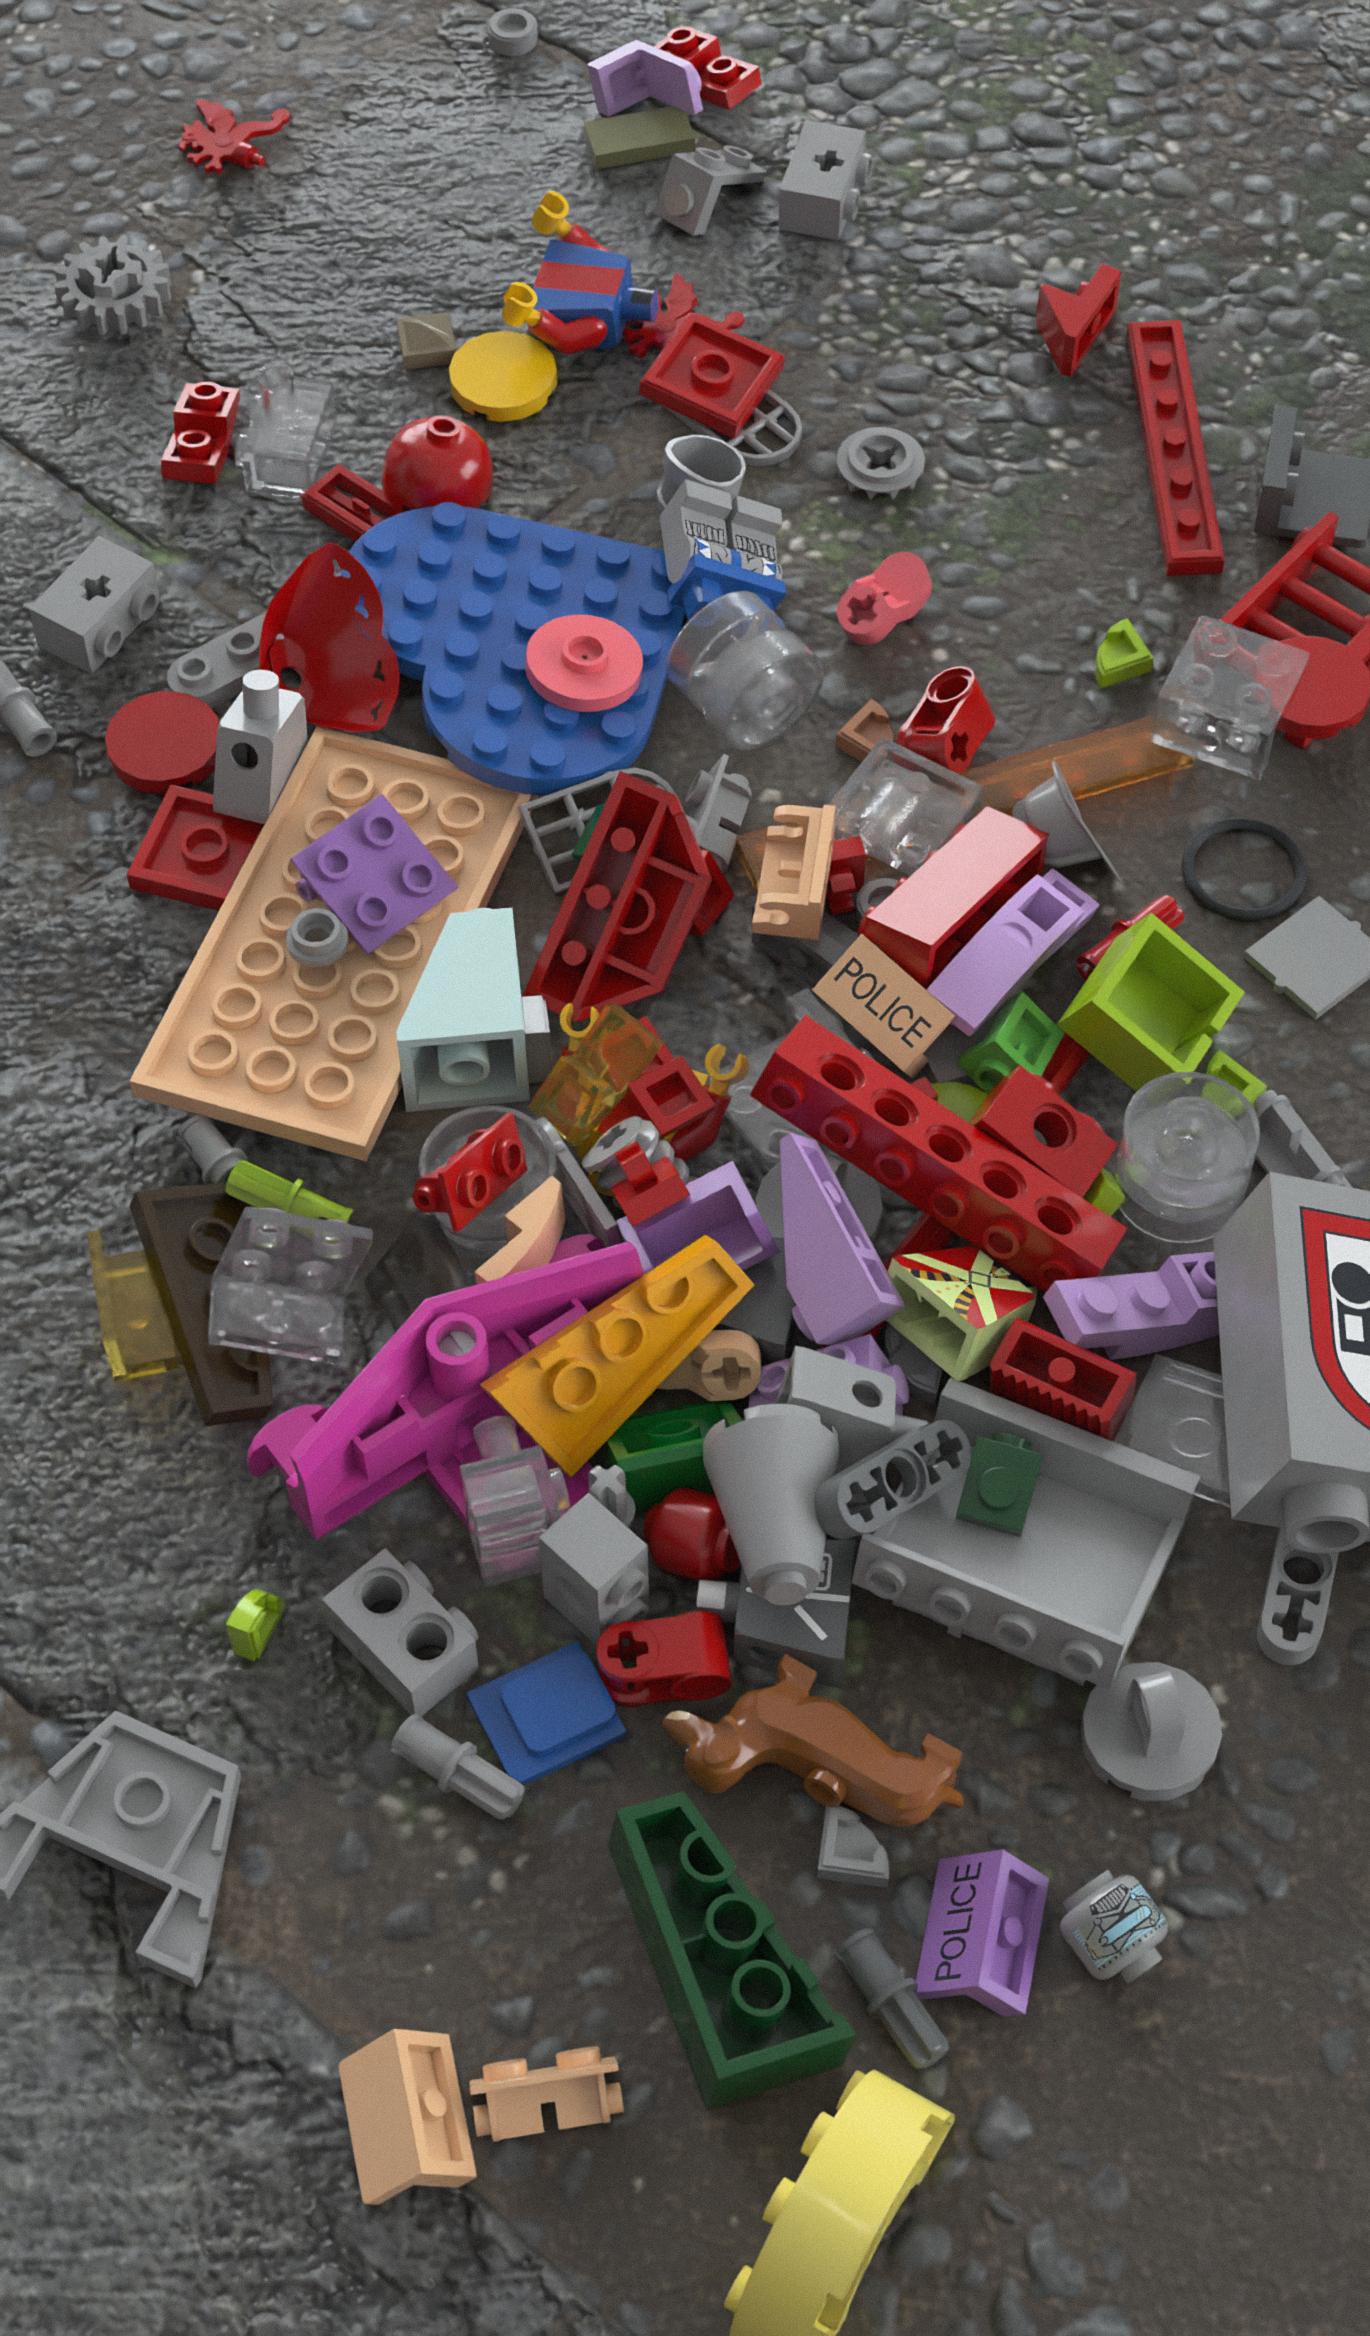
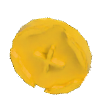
(503, 375)

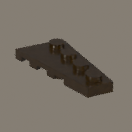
(184, 1240)

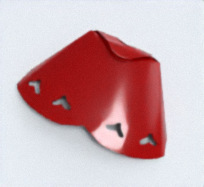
(327, 647)

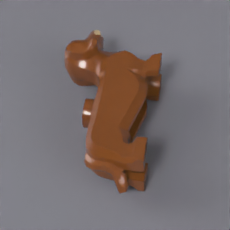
(821, 1745)

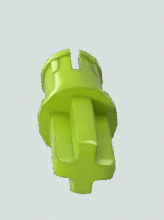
(268, 1190)

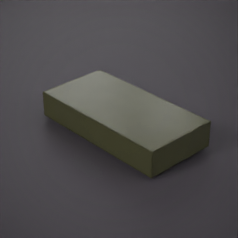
(638, 137)

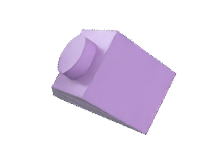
(828, 1255)

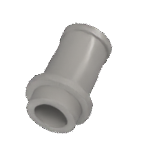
(209, 1149)

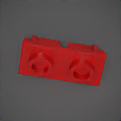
(474, 1174)

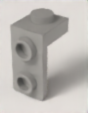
(695, 182)

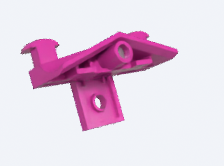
(423, 1392)

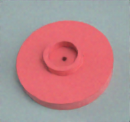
(583, 663)

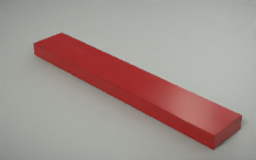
(1174, 449)

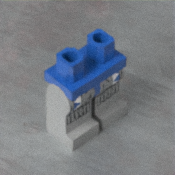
(719, 547)

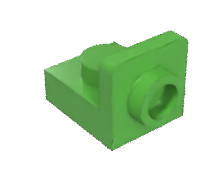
(1017, 1037)

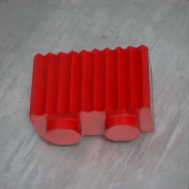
(1061, 1380)

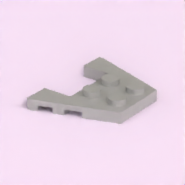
(145, 1810)

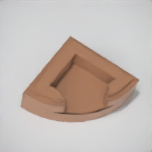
(864, 731)

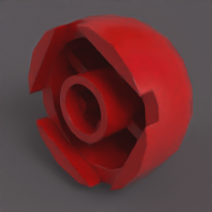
(436, 464)

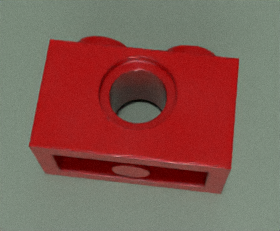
(1074, 1140)

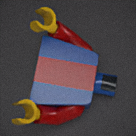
(580, 288)

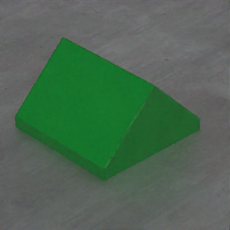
(665, 1450)

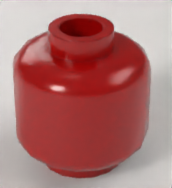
(690, 1536)

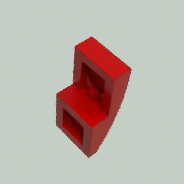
(667, 1092)

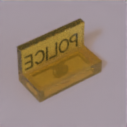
(130, 1313)

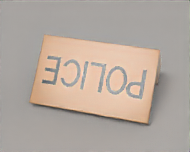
(884, 1004)

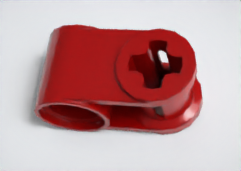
(949, 720)
(671, 1657)

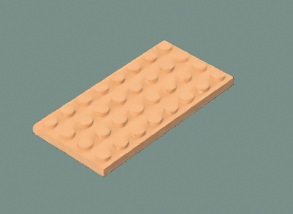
(318, 1046)

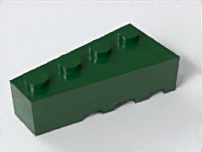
(727, 1975)

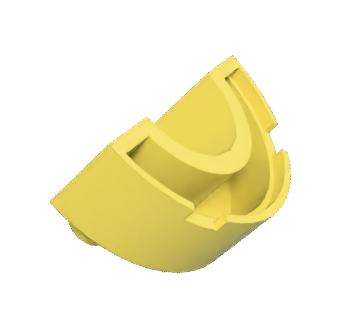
(837, 2209)

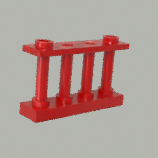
(1286, 581)

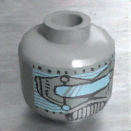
(1114, 1927)

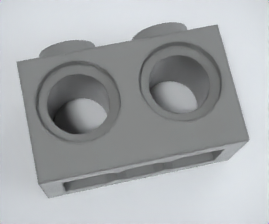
(390, 1639)

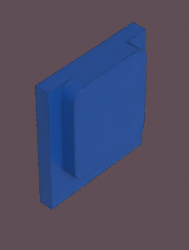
(547, 1714)

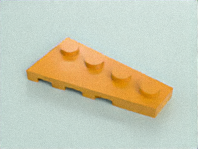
(610, 1360)

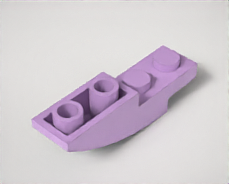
(1011, 949)
(1140, 1310)

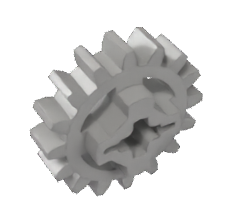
(112, 284)

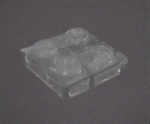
(903, 805)

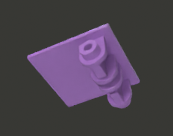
(372, 874)

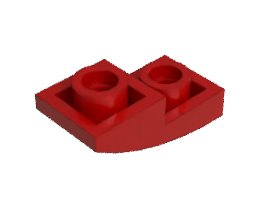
(722, 77)
(201, 433)

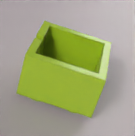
(1149, 1000)

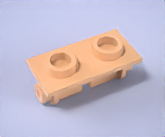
(573, 2084)

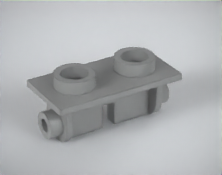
(717, 800)
(1288, 1144)

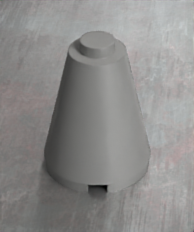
(767, 1488)

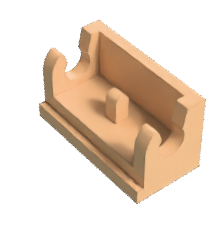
(795, 873)

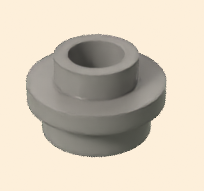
(314, 926)

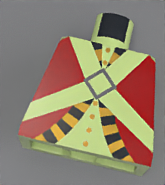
(958, 1306)

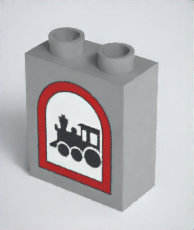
(1298, 1360)

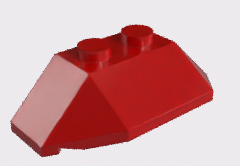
(624, 905)

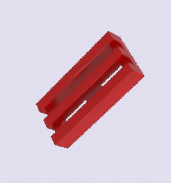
(345, 514)

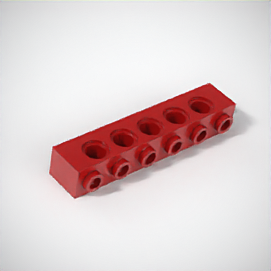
(935, 1159)

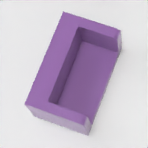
(715, 1208)

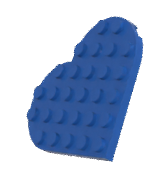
(459, 610)

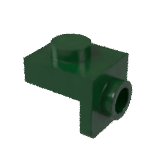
(1000, 1483)

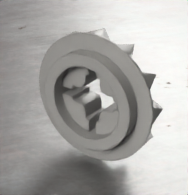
(880, 446)

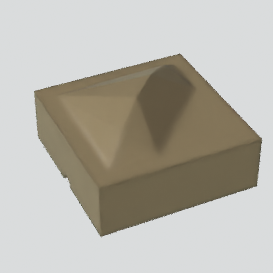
(426, 340)

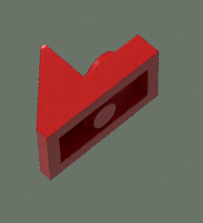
(1075, 321)

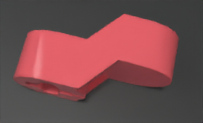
(884, 598)

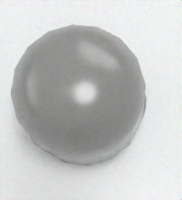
(702, 461)

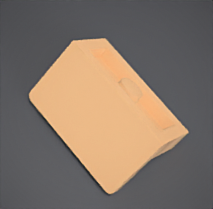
(406, 2115)

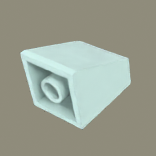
(466, 1019)

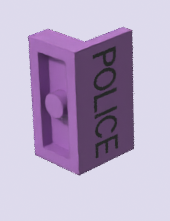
(983, 1931)

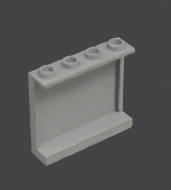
(1085, 1557)

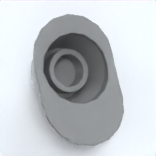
(1054, 811)

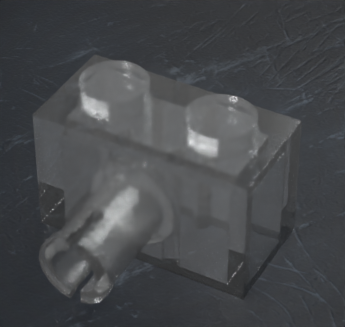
(286, 432)
(509, 1502)

